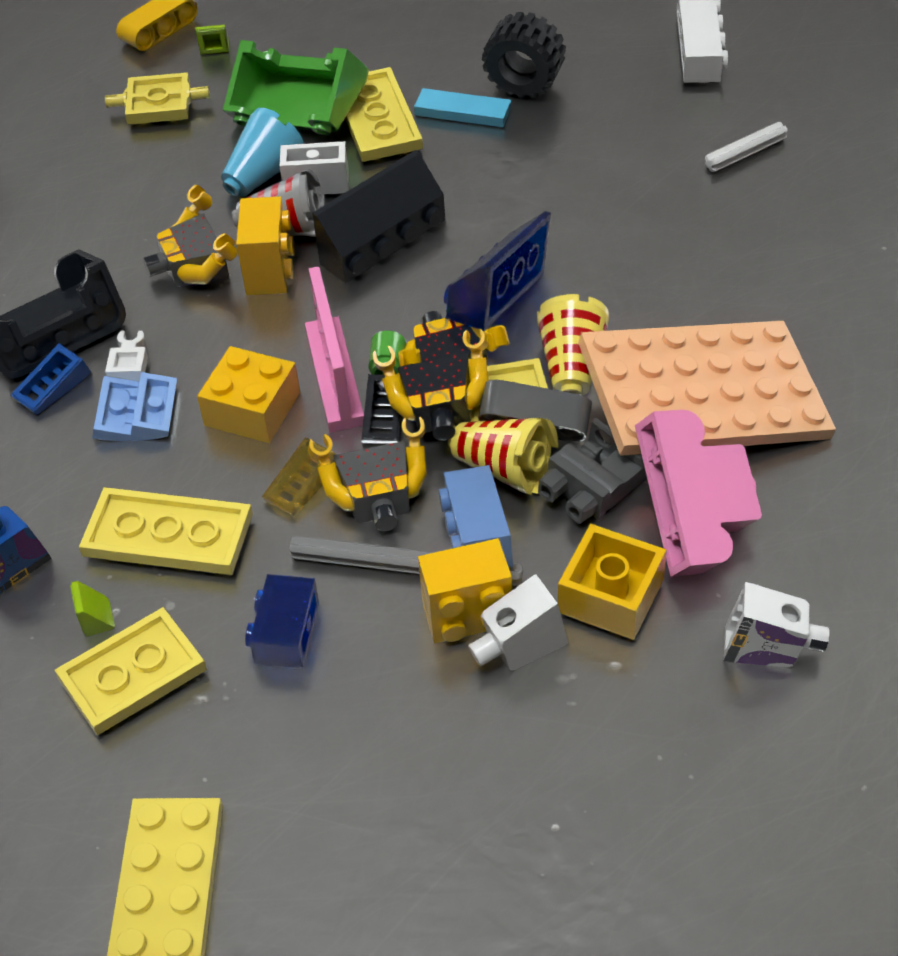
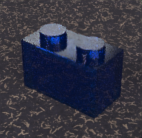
(283, 621)

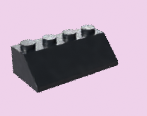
(378, 217)

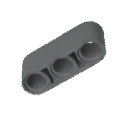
(514, 400)

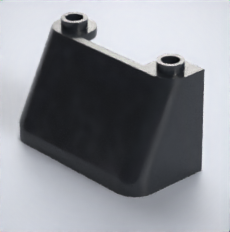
(71, 315)

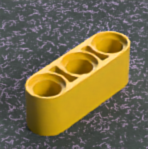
(155, 22)

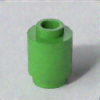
(380, 344)

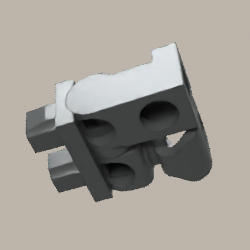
(591, 476)

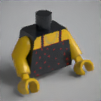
(443, 338)
(438, 389)

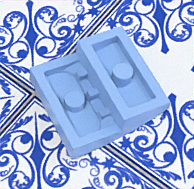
(134, 408)

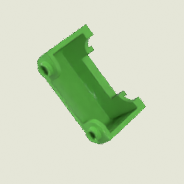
(299, 88)

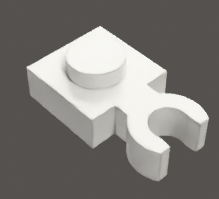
(128, 359)

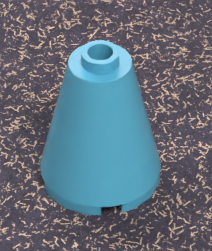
(257, 152)

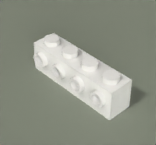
(701, 40)

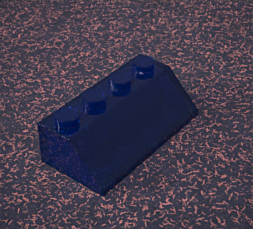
(499, 275)

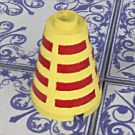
(560, 327)
(512, 447)

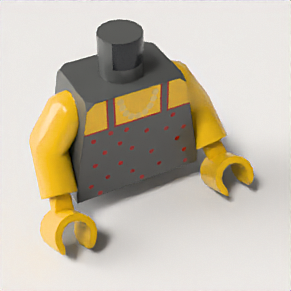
(191, 248)
(374, 480)

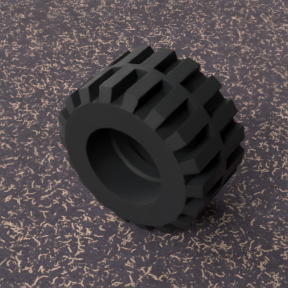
(535, 40)

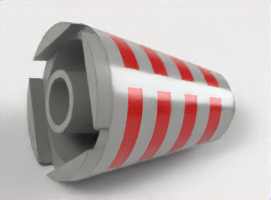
(298, 197)

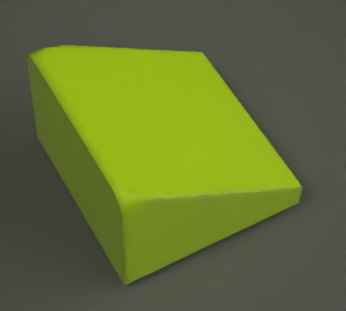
(212, 39)
(91, 609)

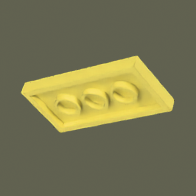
(382, 119)
(166, 530)
(166, 877)

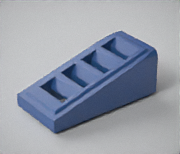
(51, 365)

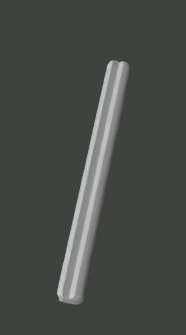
(367, 555)

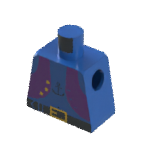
(19, 549)

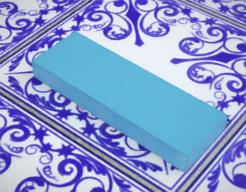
(462, 107)

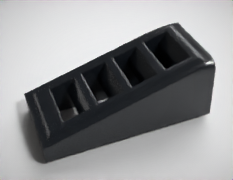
(374, 388)

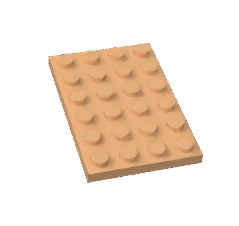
(734, 376)

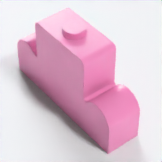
(695, 490)

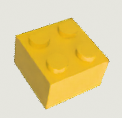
(264, 245)
(249, 394)
(611, 581)
(460, 586)

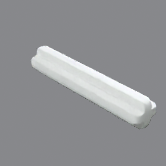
(745, 146)

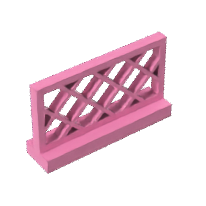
(332, 363)

